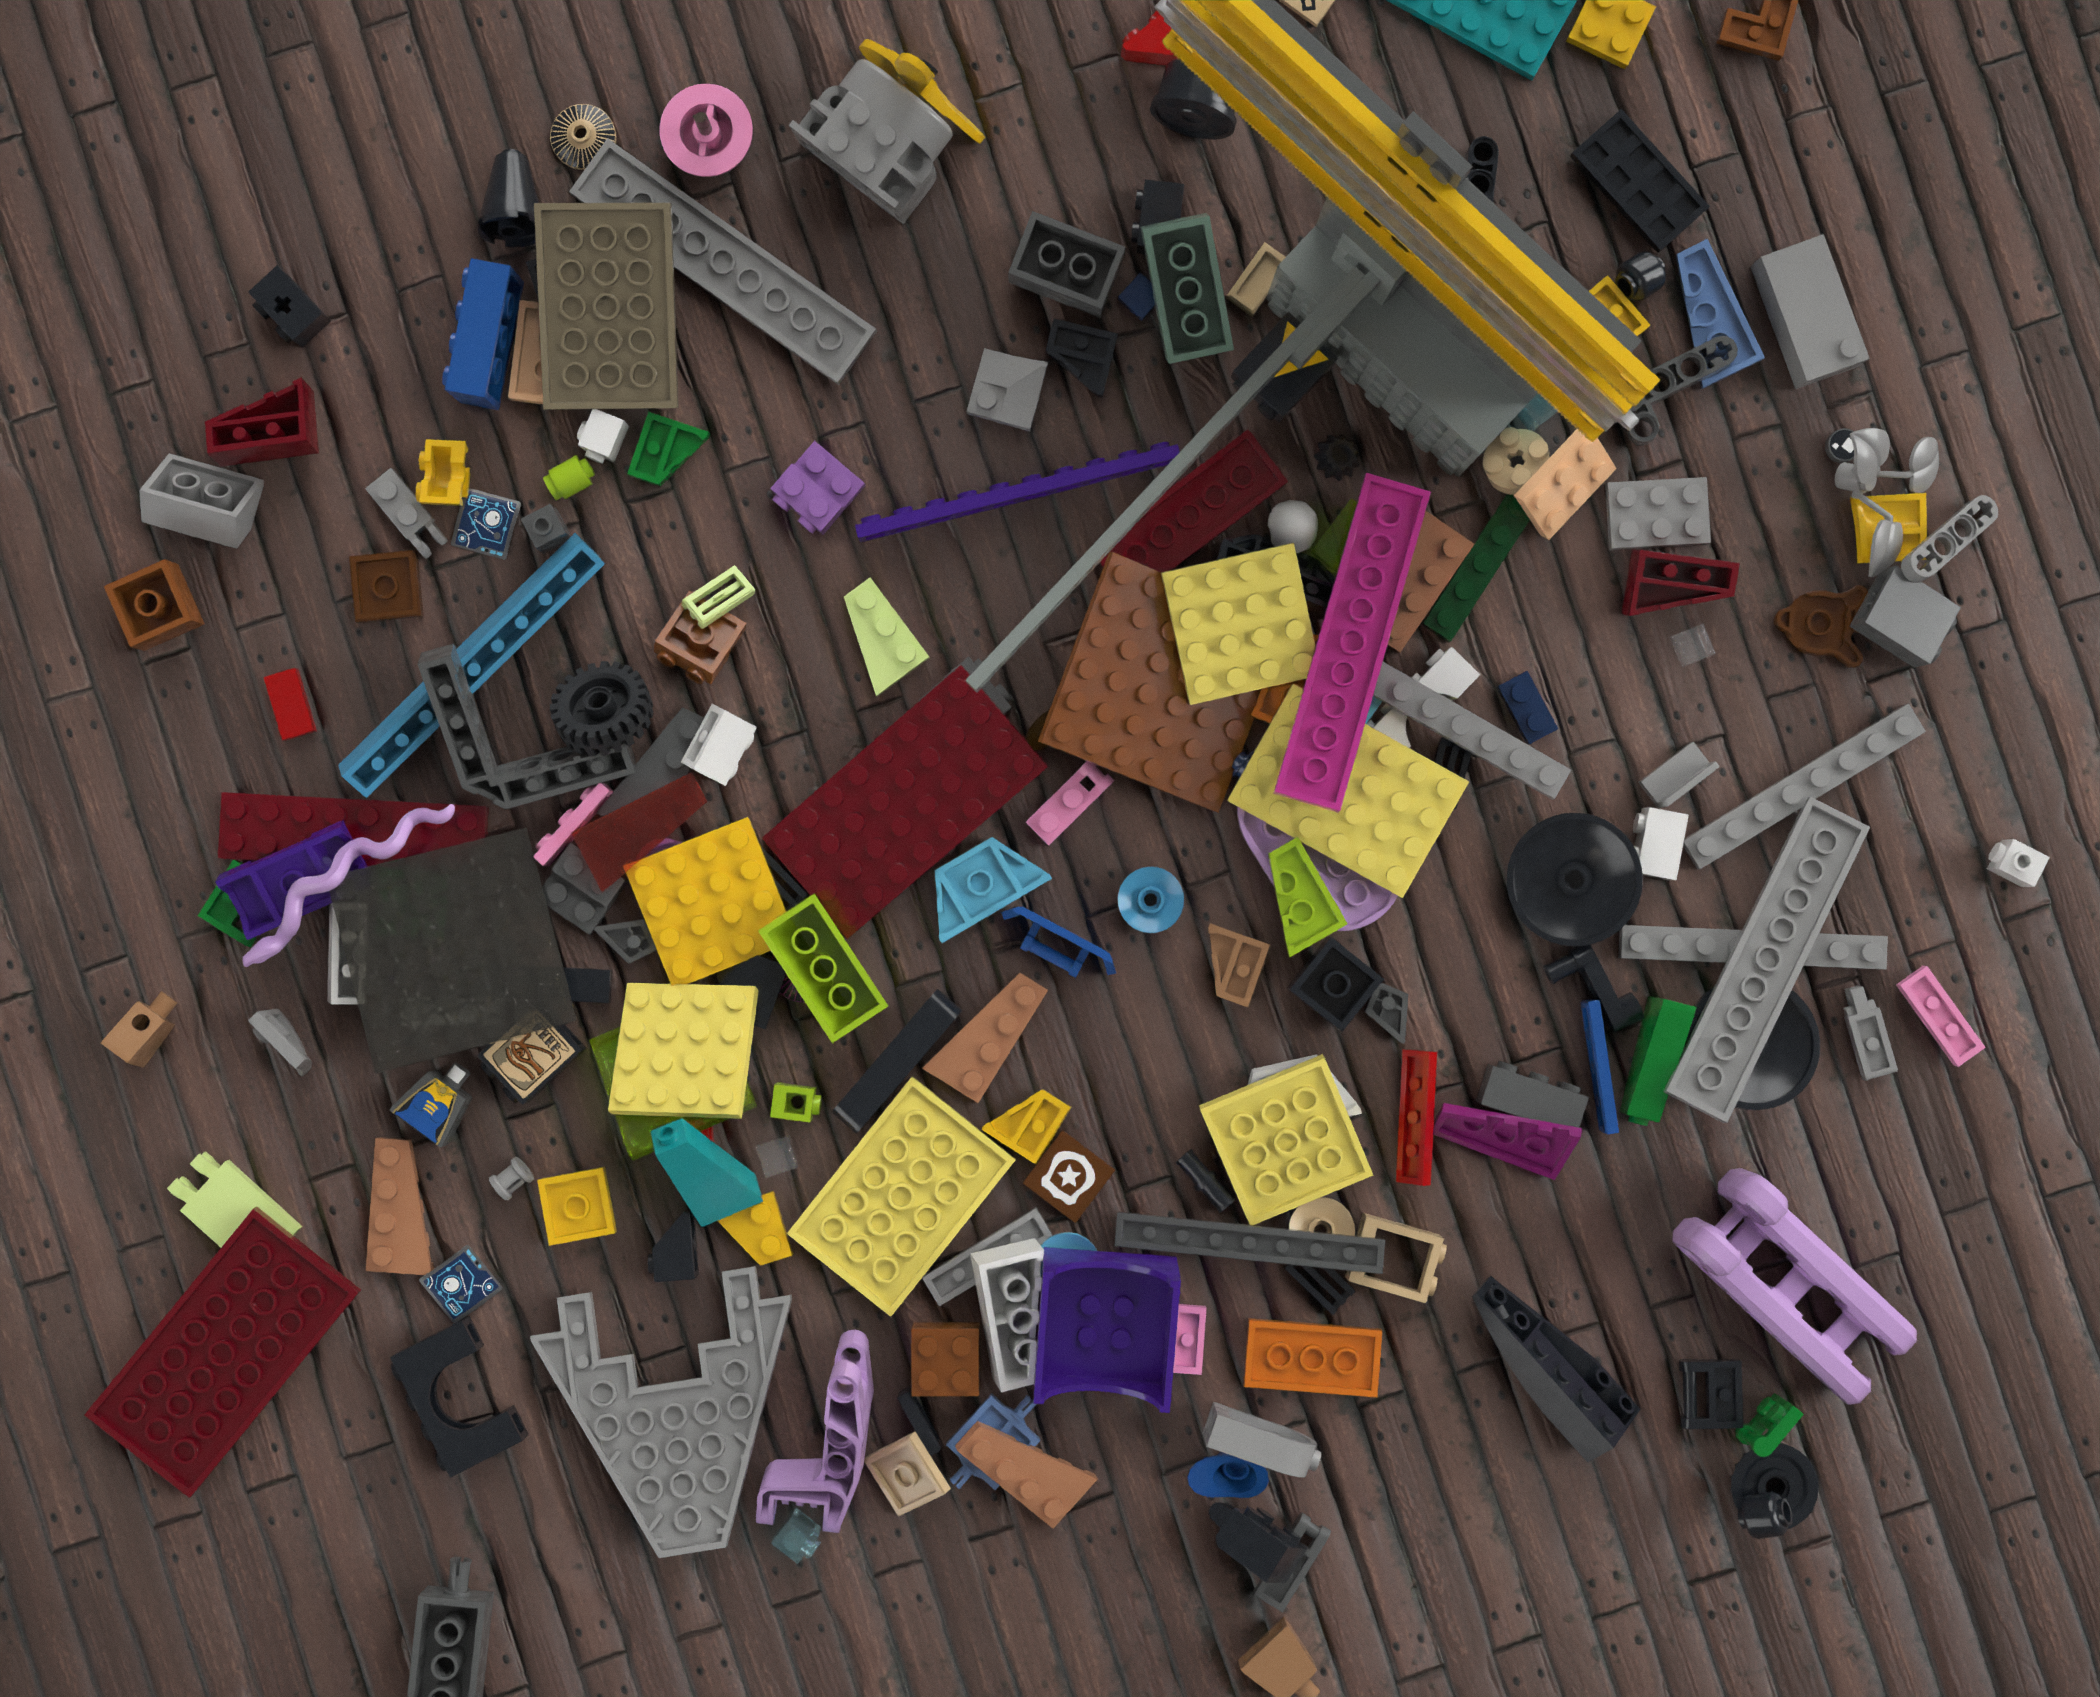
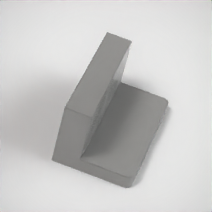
(1677, 775)

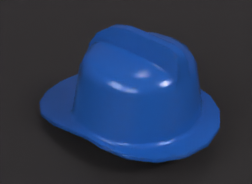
(1227, 1477)

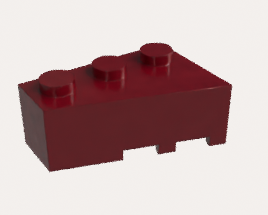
(266, 430)
(1675, 580)

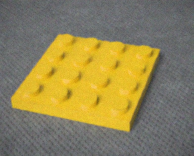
(707, 901)

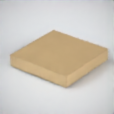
(907, 1474)

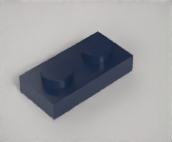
(1527, 708)

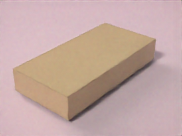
(1256, 280)

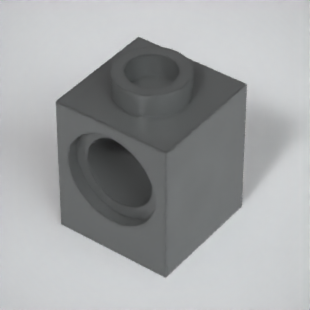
(546, 528)

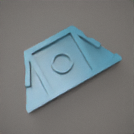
(981, 885)

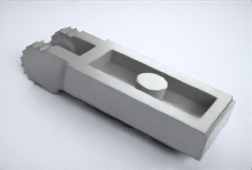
(404, 510)

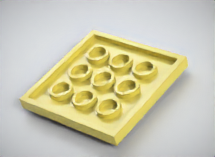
(1240, 623)
(683, 1050)
(1286, 1140)

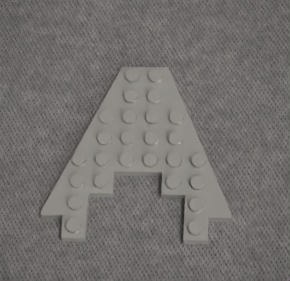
(676, 1444)

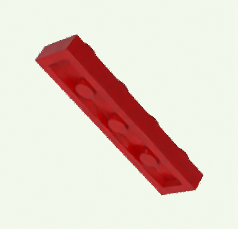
(1416, 1117)

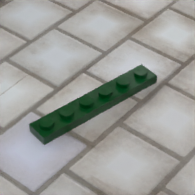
(1477, 569)

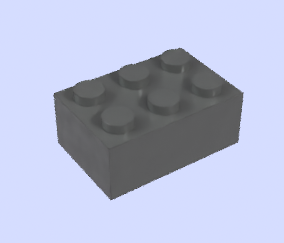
(1066, 264)

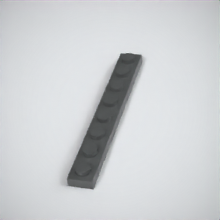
(1250, 1242)

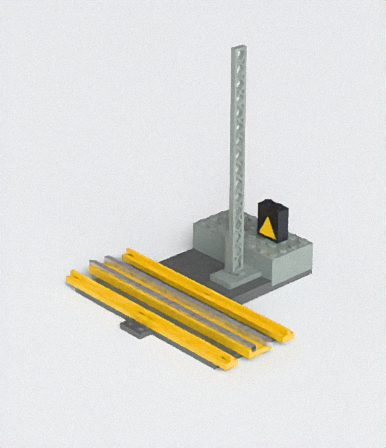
(1398, 283)

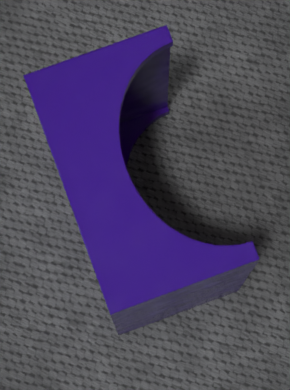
(1107, 1324)

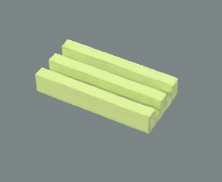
(725, 607)

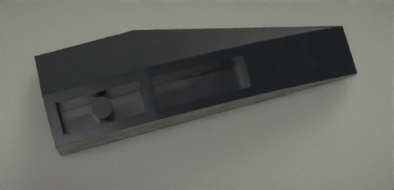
(1557, 1373)

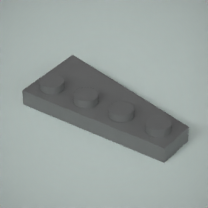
(659, 764)

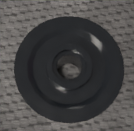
(1795, 1479)

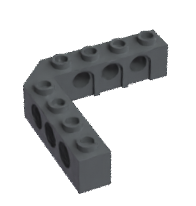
(472, 755)

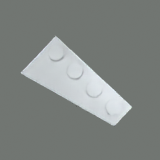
(1008, 1302)

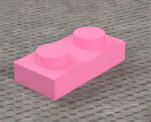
(1190, 1339)

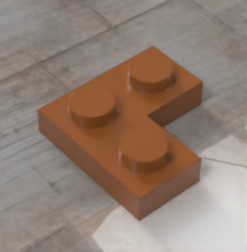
(1760, 34)

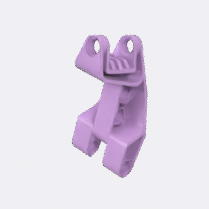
(846, 1417)

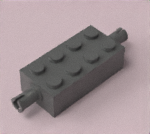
(451, 1637)

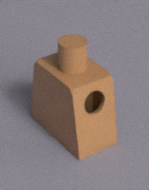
(131, 1039)
(1281, 1663)

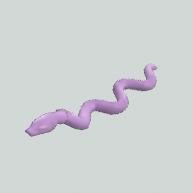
(306, 886)

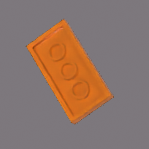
(1312, 1357)

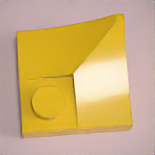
(1905, 508)

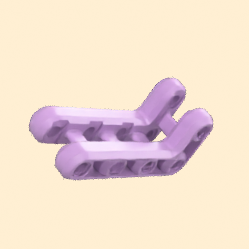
(1813, 1263)

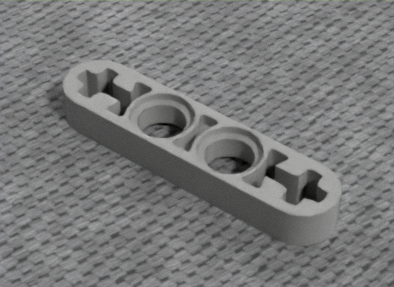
(1949, 538)

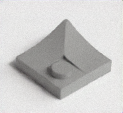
(1007, 389)
(274, 1028)

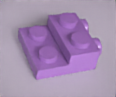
(816, 489)

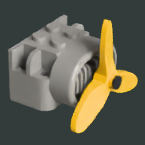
(880, 129)

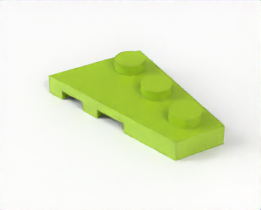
(1302, 898)

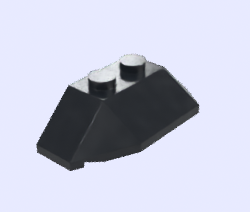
(1315, 577)

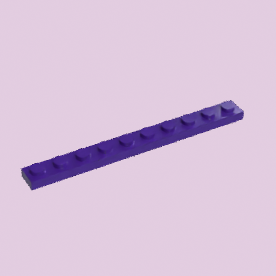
(1004, 495)

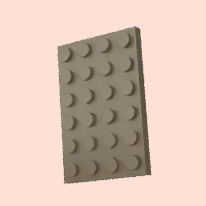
(606, 305)

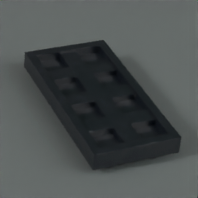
(1639, 181)

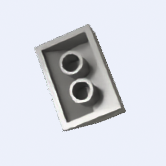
(200, 500)

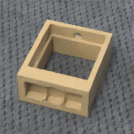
(1436, 1254)

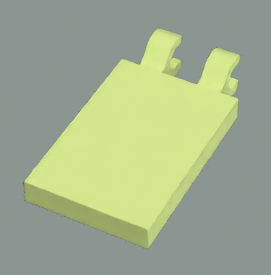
(225, 1199)

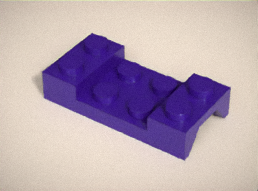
(262, 886)

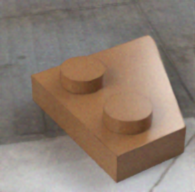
(1236, 964)

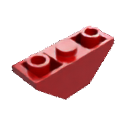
(1147, 44)

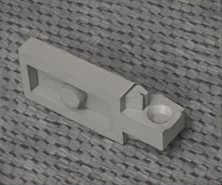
(1868, 1035)

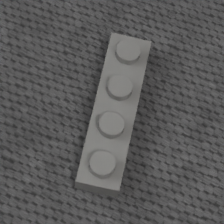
(957, 1273)

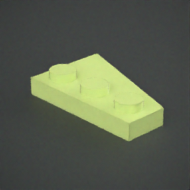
(883, 637)

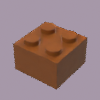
(154, 605)
(945, 1358)

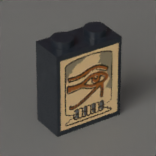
(531, 1061)

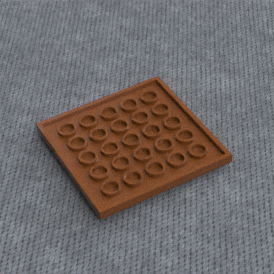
(1128, 698)

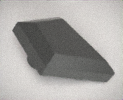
(628, 939)
(1389, 1010)

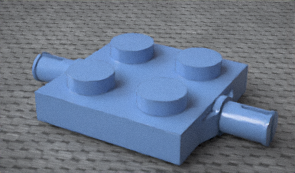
(1001, 1417)

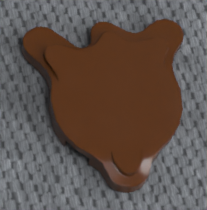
(1821, 622)

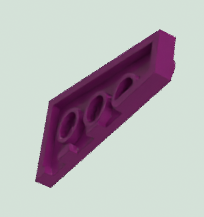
(1513, 1139)

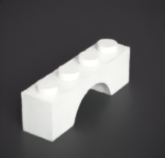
(1447, 675)

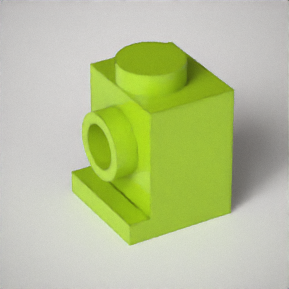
(783, 1107)

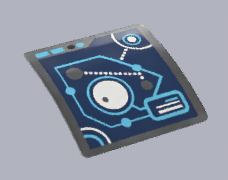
(485, 523)
(461, 1284)

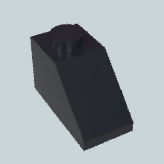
(676, 1252)

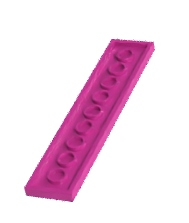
(1352, 643)

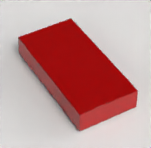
(290, 704)

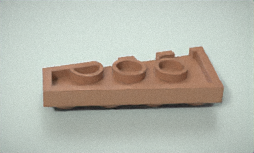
(984, 1043)

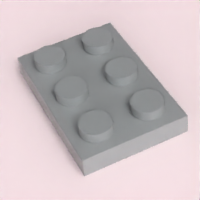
(1657, 513)

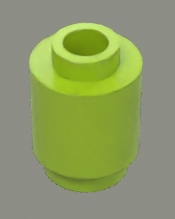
(569, 477)

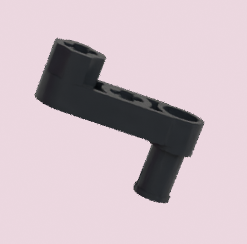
(1616, 1011)

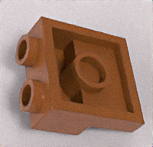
(697, 649)

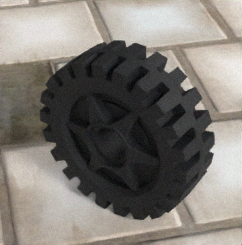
(601, 708)

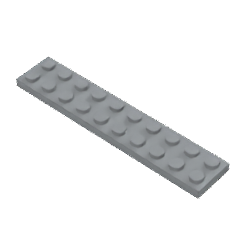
(735, 267)
(1766, 960)

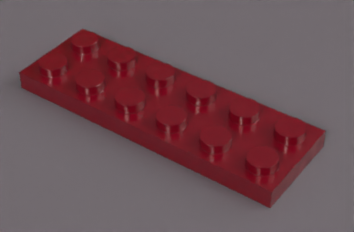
(1202, 505)

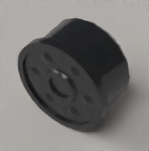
(1191, 106)

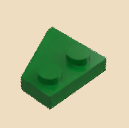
(664, 448)

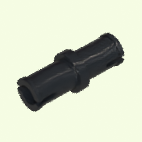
(1205, 1180)

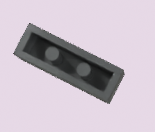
(1531, 1096)

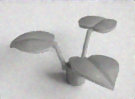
(1870, 452)

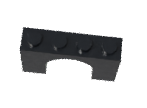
(456, 1443)

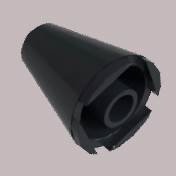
(509, 202)

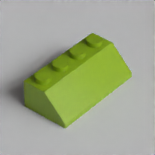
(823, 968)

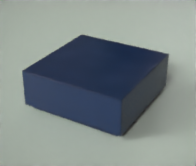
(1138, 297)

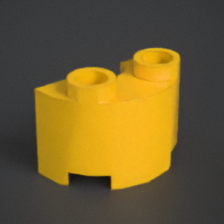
(445, 473)

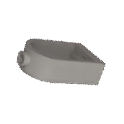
(1260, 1441)

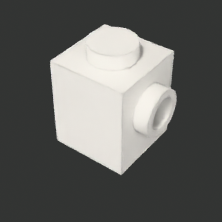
(602, 436)
(2017, 862)

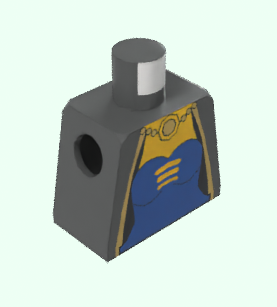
(436, 1104)

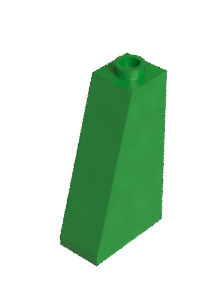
(1655, 1058)

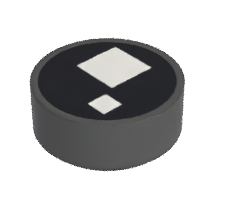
(1840, 446)

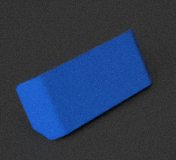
(1051, 955)

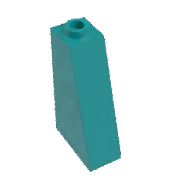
(704, 1173)

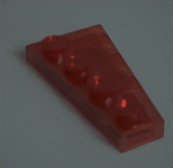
(631, 832)

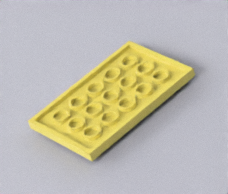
(1388, 811)
(901, 1196)

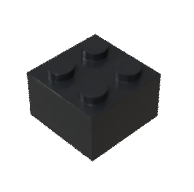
(1335, 983)

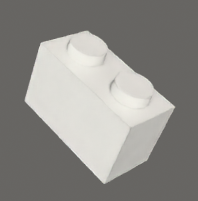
(719, 745)
(1660, 841)

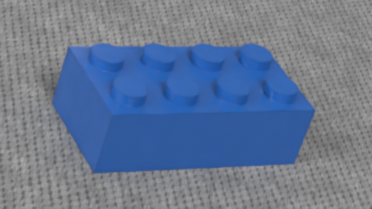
(483, 334)

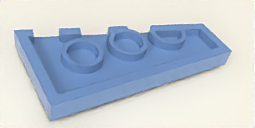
(1714, 309)

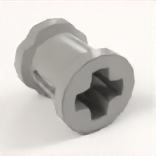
(511, 1178)

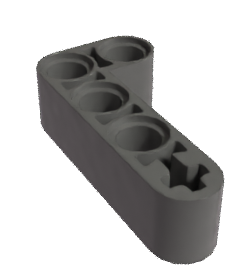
(1678, 381)

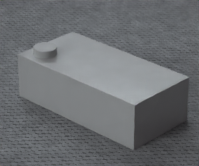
(1809, 311)

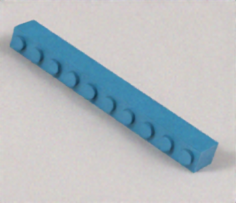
(479, 656)

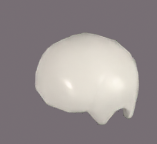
(1293, 523)

